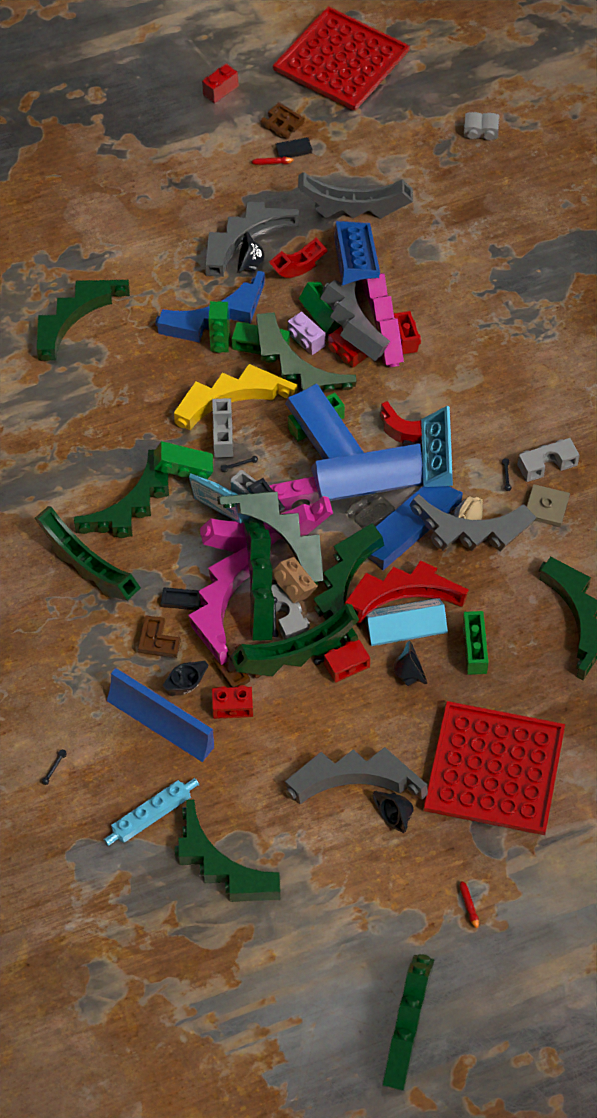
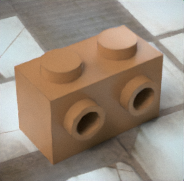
(293, 580)

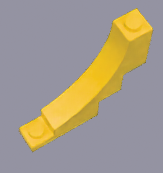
(252, 384)

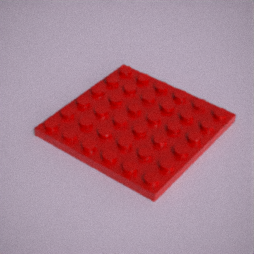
(341, 58)
(495, 768)

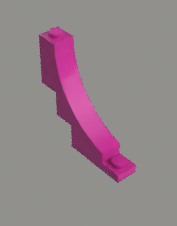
(386, 324)
(231, 535)
(209, 620)

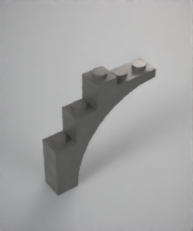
(355, 202)
(257, 220)
(349, 315)
(472, 533)

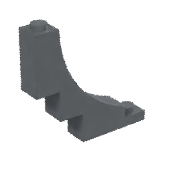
(381, 770)

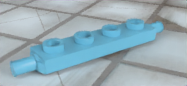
(150, 811)

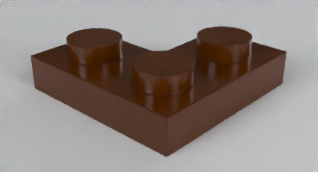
(154, 642)

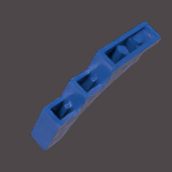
(191, 323)

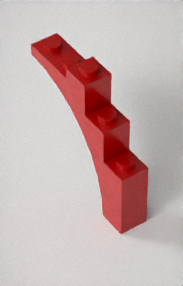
(398, 584)

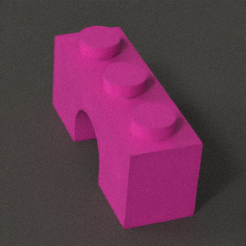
(295, 490)

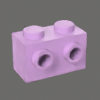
(306, 333)

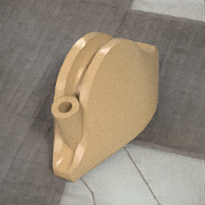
(470, 509)

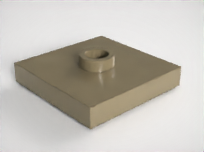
(548, 504)

